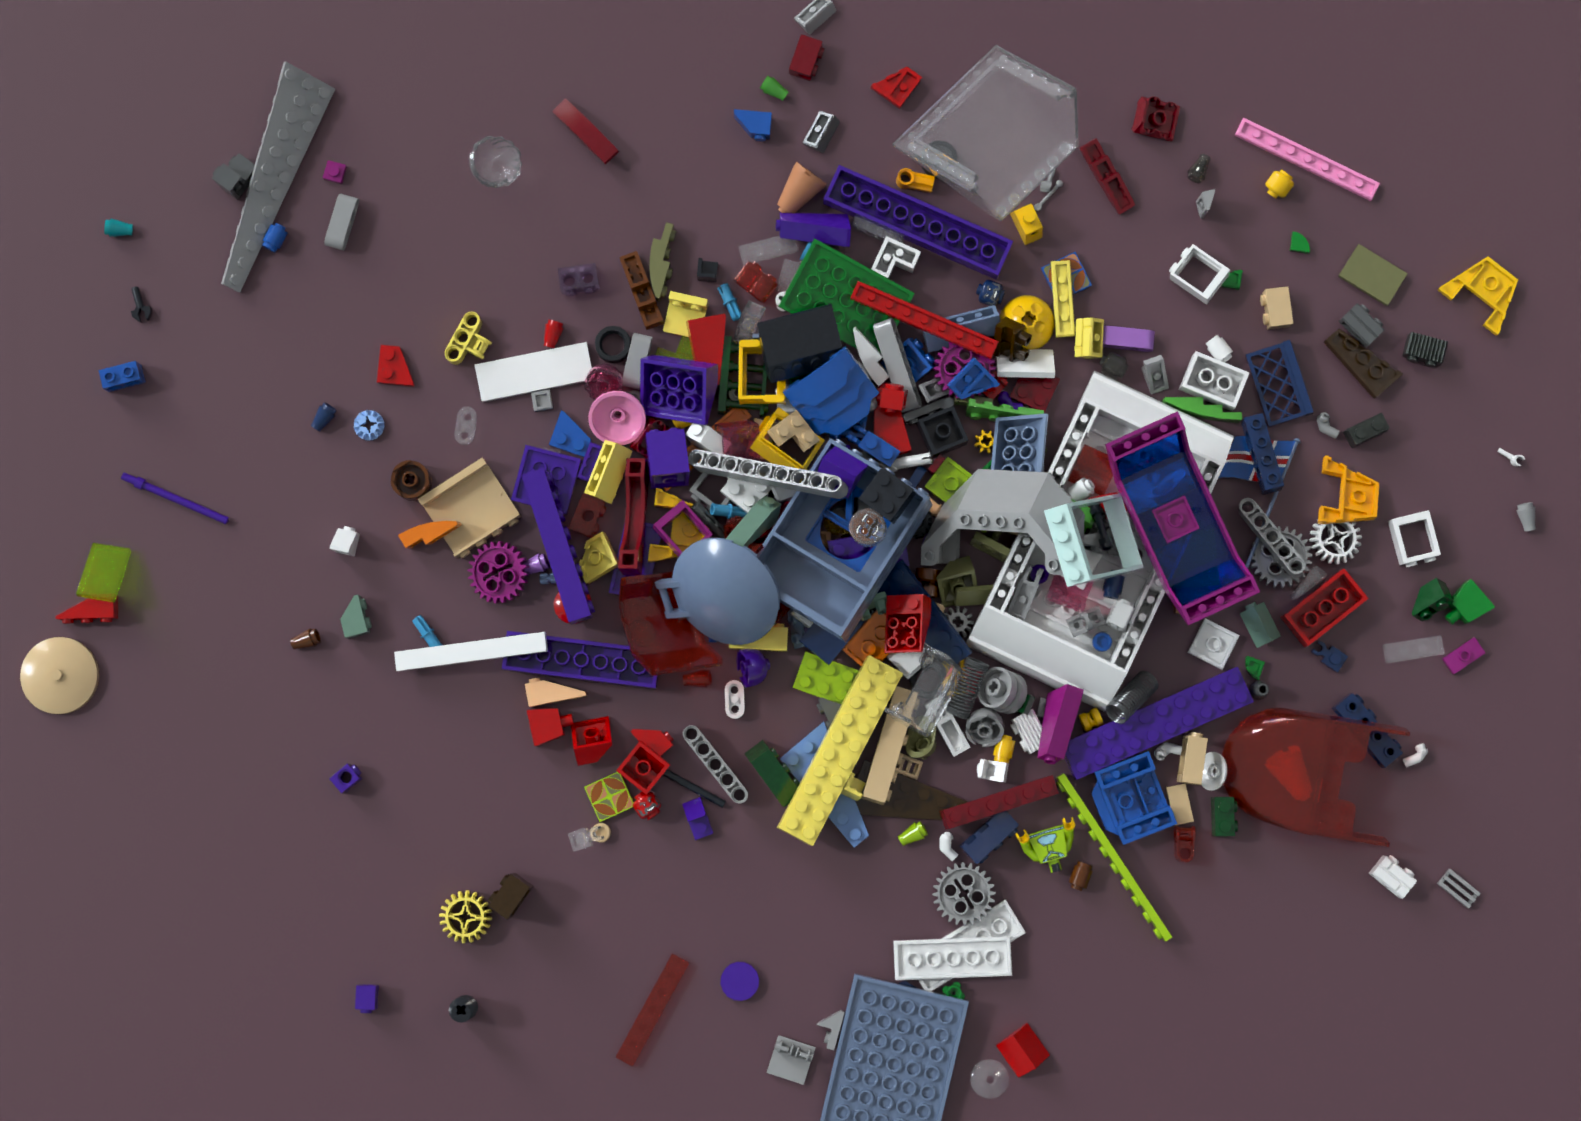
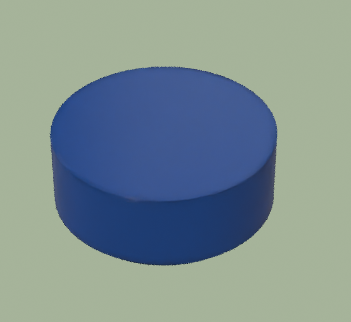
(1102, 641)

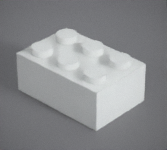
(1214, 381)

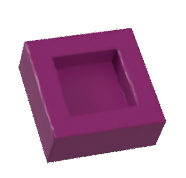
(334, 172)

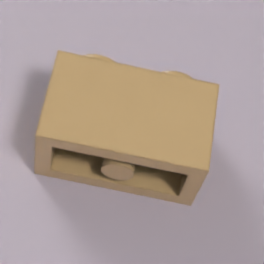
(1277, 308)

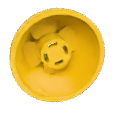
(1041, 325)

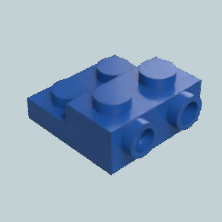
(919, 362)

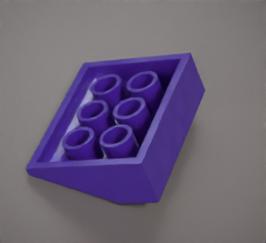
(677, 388)

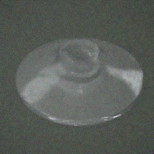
(989, 1068)

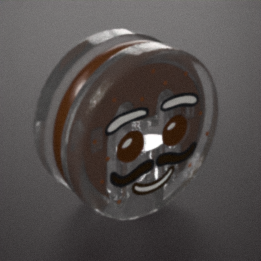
(868, 527)

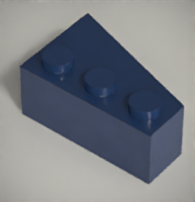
(989, 837)

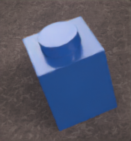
(755, 123)

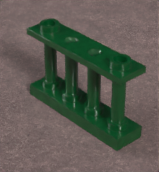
(727, 384)

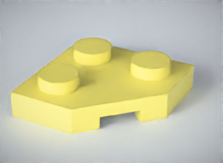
(598, 558)

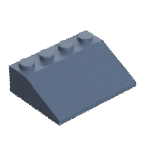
(1020, 443)

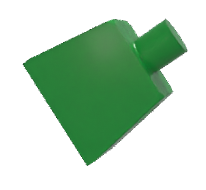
(1468, 603)

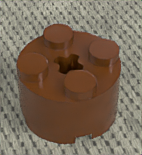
(400, 480)

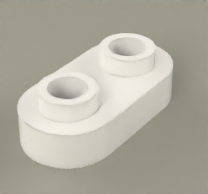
(734, 699)

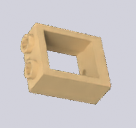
(1192, 759)

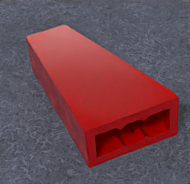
(707, 339)
(891, 427)

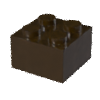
(510, 895)

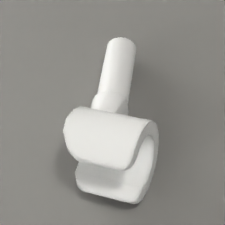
(1512, 457)

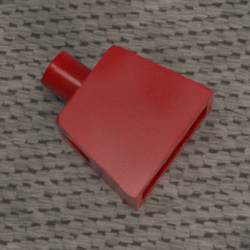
(547, 724)

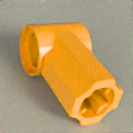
(917, 181)

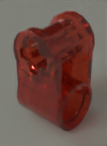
(1184, 841)

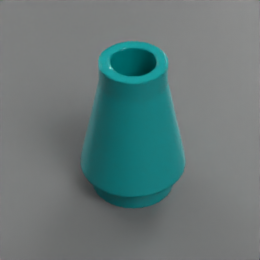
(117, 228)

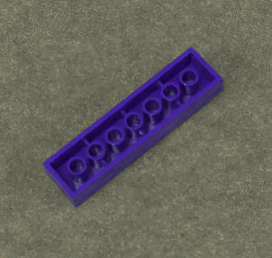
(557, 545)
(583, 662)

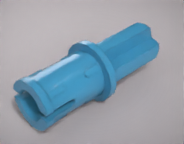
(729, 301)
(726, 510)
(426, 632)

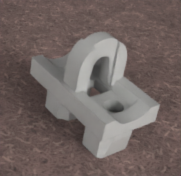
(1092, 617)

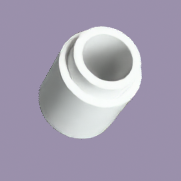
(1219, 349)
(1081, 489)

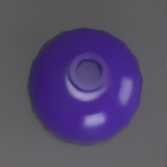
(752, 666)

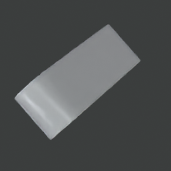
(341, 222)
(639, 348)

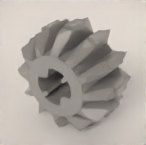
(962, 617)

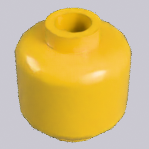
(1279, 184)

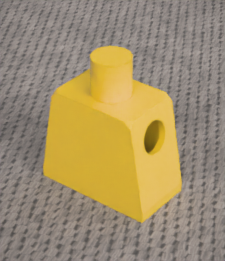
(1027, 223)

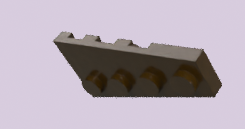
(1369, 370)

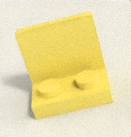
(681, 309)

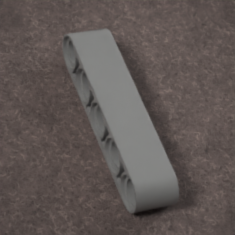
(896, 361)
(1273, 547)
(707, 758)

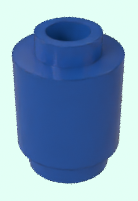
(274, 237)

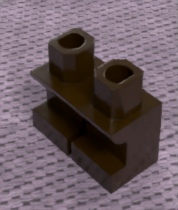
(1011, 338)

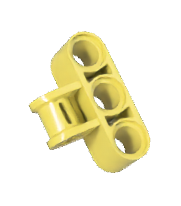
(475, 343)

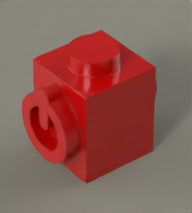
(892, 397)

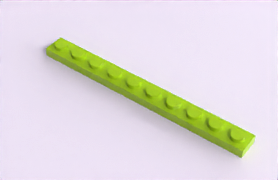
(1117, 865)

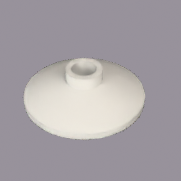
(1214, 771)

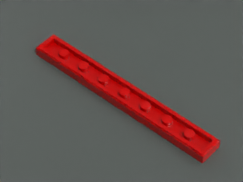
(924, 320)

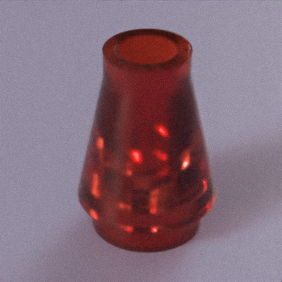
(698, 679)

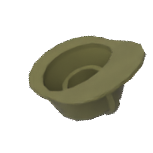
(919, 745)

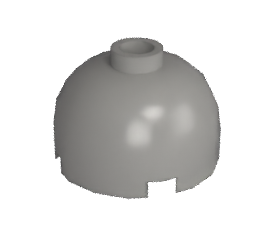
(984, 727)

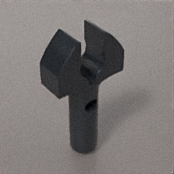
(139, 306)

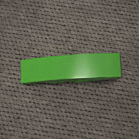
(1194, 407)

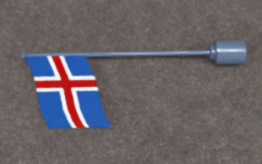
(1240, 466)

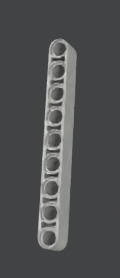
(775, 476)

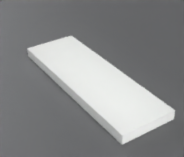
(533, 372)
(998, 922)
(952, 958)

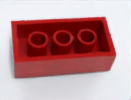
(1324, 607)

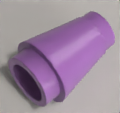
(537, 564)

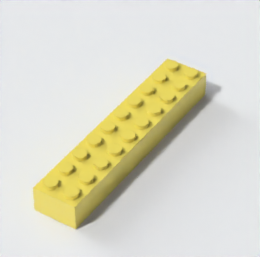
(839, 750)

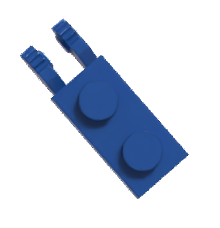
(875, 446)

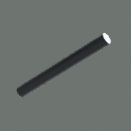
(694, 788)

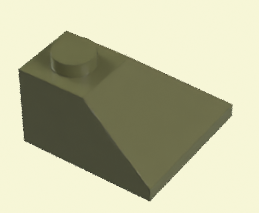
(955, 574)

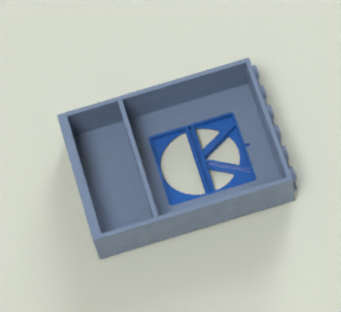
(817, 583)

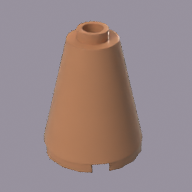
(799, 189)

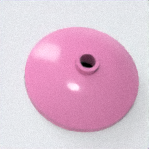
(615, 428)

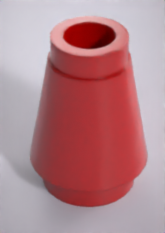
(552, 333)

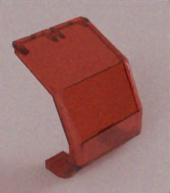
(660, 642)

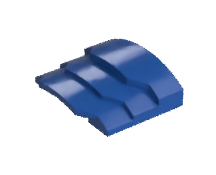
(833, 394)
(1132, 799)

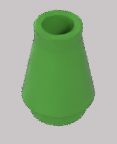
(773, 88)

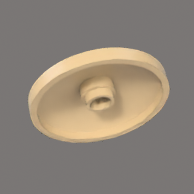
(59, 675)

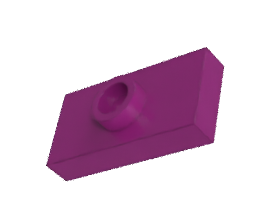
(1463, 655)

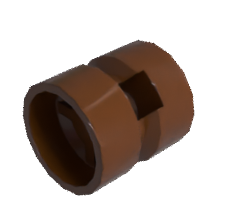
(928, 575)

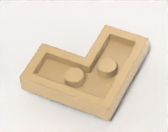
(794, 427)

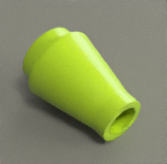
(913, 833)

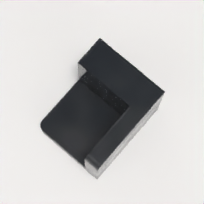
(707, 270)

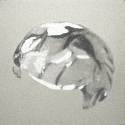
(495, 162)

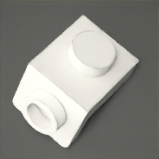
(992, 770)

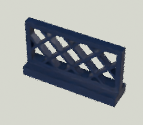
(1295, 378)

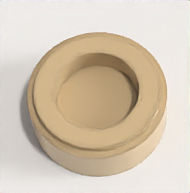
(604, 831)

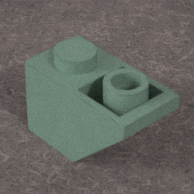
(354, 618)

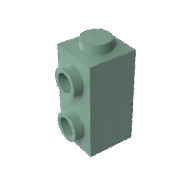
(1259, 624)

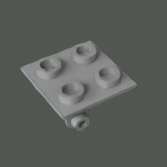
(791, 1060)

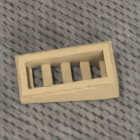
(918, 764)

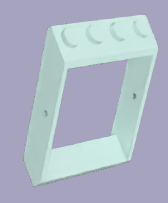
(1070, 545)

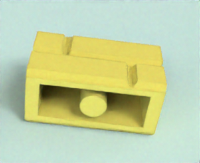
(1089, 338)

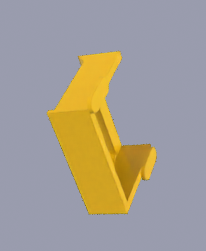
(754, 347)
(773, 453)

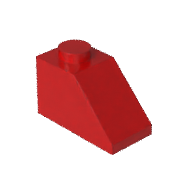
(654, 739)

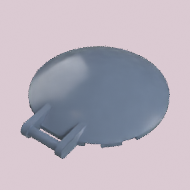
(722, 591)

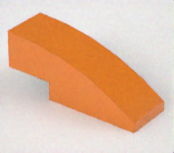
(428, 533)

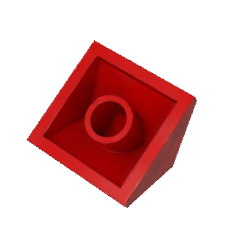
(1023, 1050)

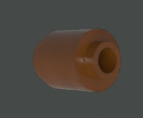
(1080, 876)

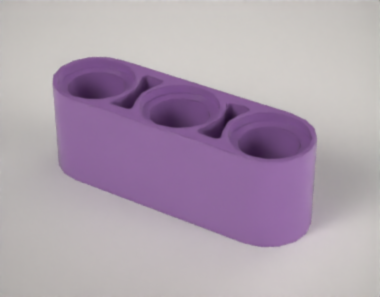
(1128, 338)

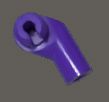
(1005, 399)

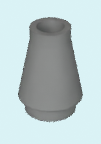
(1527, 515)

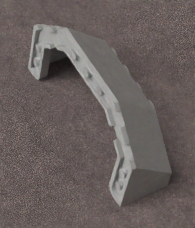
(999, 503)

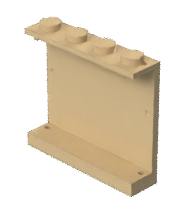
(476, 502)

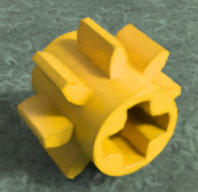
(983, 446)

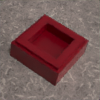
(936, 464)

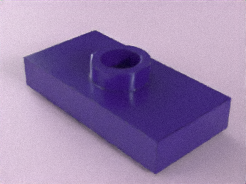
(589, 462)

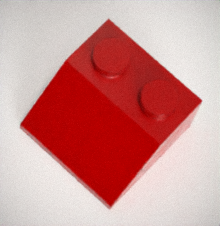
(643, 767)

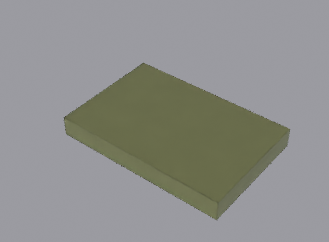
(1372, 275)

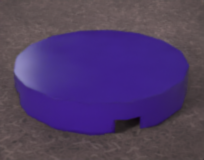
(739, 981)

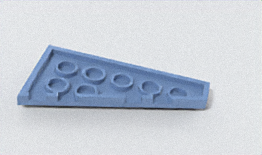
(845, 811)

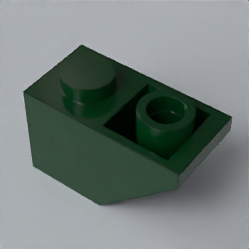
(1431, 599)

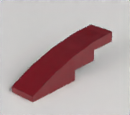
(585, 131)
(1107, 176)

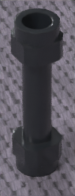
(1105, 542)

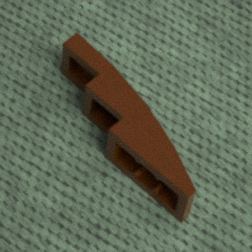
(641, 290)

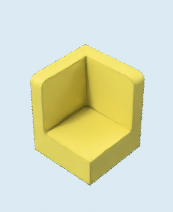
(853, 788)

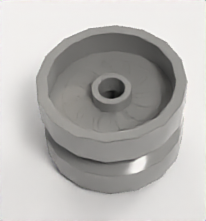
(1003, 690)

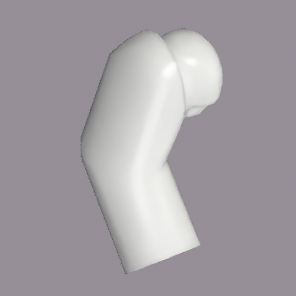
(1165, 749)
(1417, 757)
(945, 845)

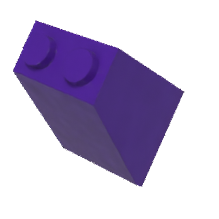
(667, 458)

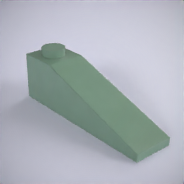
(756, 522)

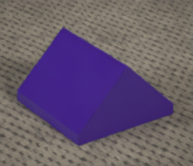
(844, 466)

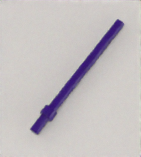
(141, 483)

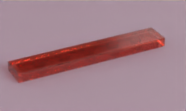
(652, 1009)

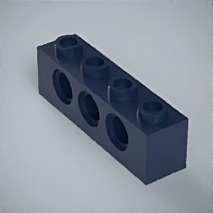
(1262, 454)

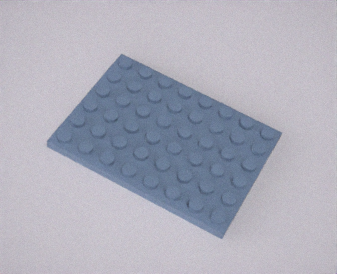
(894, 1053)

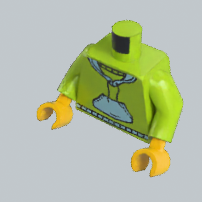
(1049, 844)

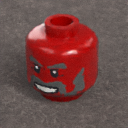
(646, 805)

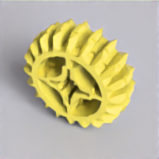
(465, 925)

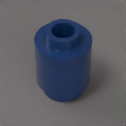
(1113, 587)

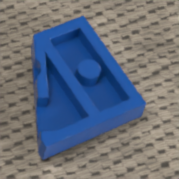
(972, 380)

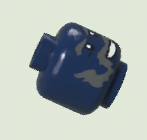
(990, 293)

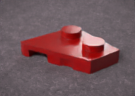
(897, 86)
(393, 367)

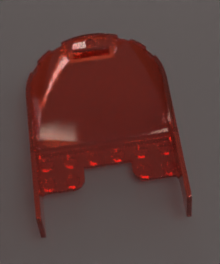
(1290, 770)

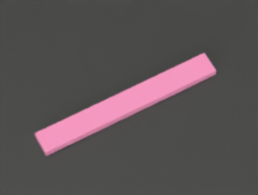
(1307, 159)

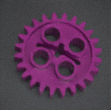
(946, 359)
(491, 556)

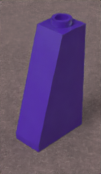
(826, 228)

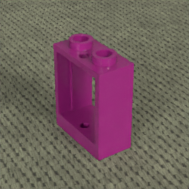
(680, 508)

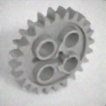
(1264, 561)
(948, 903)

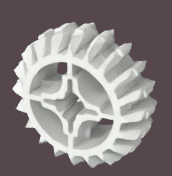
(1319, 544)

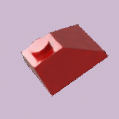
(591, 739)

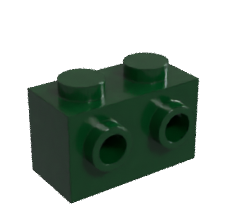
(1223, 816)

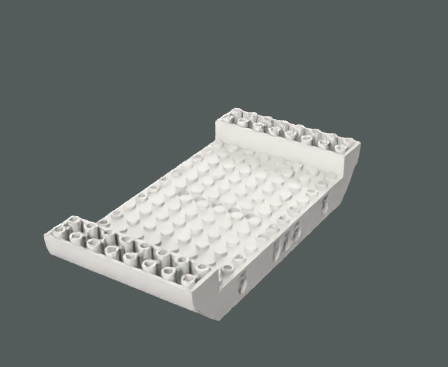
(1043, 642)

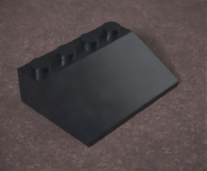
(798, 342)

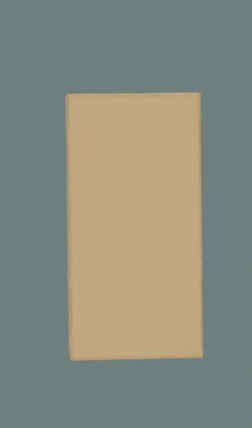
(1180, 803)

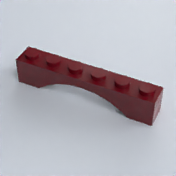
(636, 505)
(998, 802)

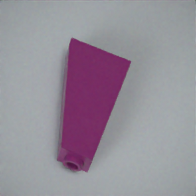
(1058, 722)

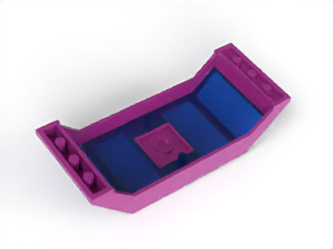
(1178, 520)

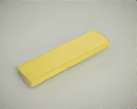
(1062, 299)

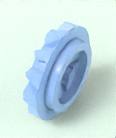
(375, 431)

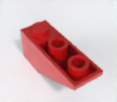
(89, 610)

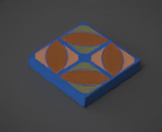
(1078, 275)

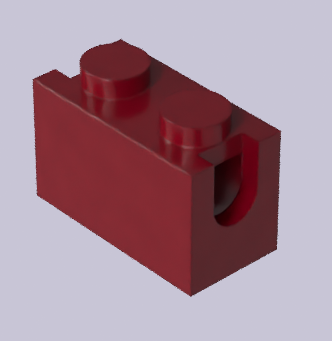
(805, 58)

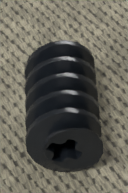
(470, 1010)

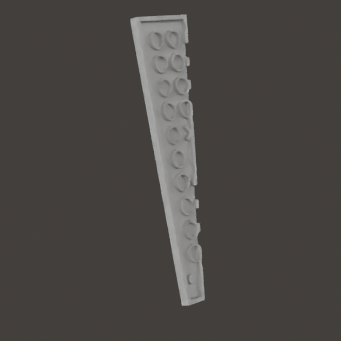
(289, 130)

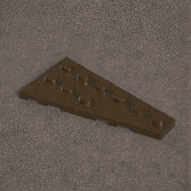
(907, 799)

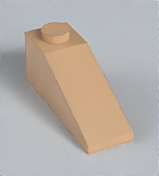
(546, 692)

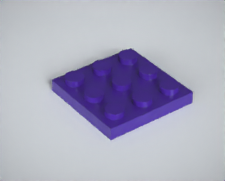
(561, 467)

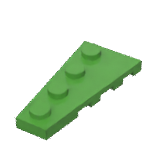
(988, 410)

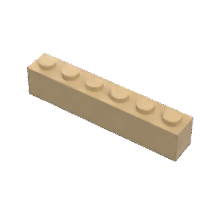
(887, 754)

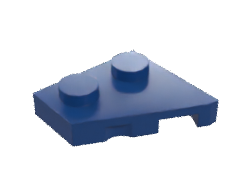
(569, 436)

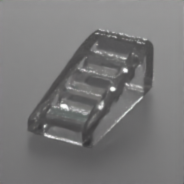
(1311, 579)

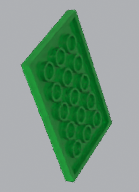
(830, 279)

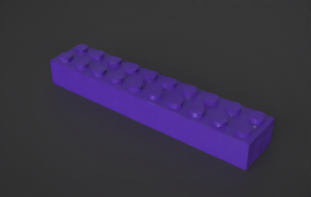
(918, 222)
(1157, 723)

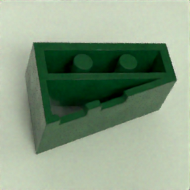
(773, 772)

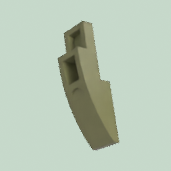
(659, 268)

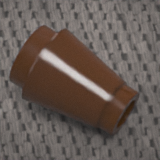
(306, 639)

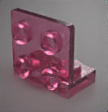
(738, 438)
(1069, 597)

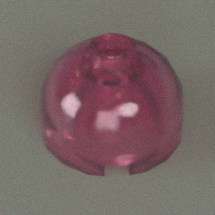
(603, 379)

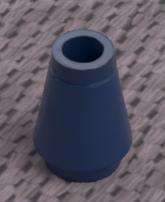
(323, 416)

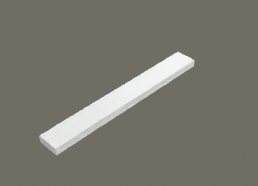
(471, 651)

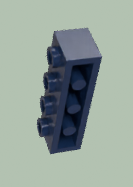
(1380, 745)

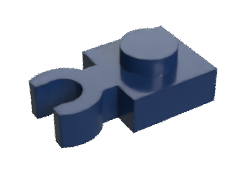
(1332, 657)

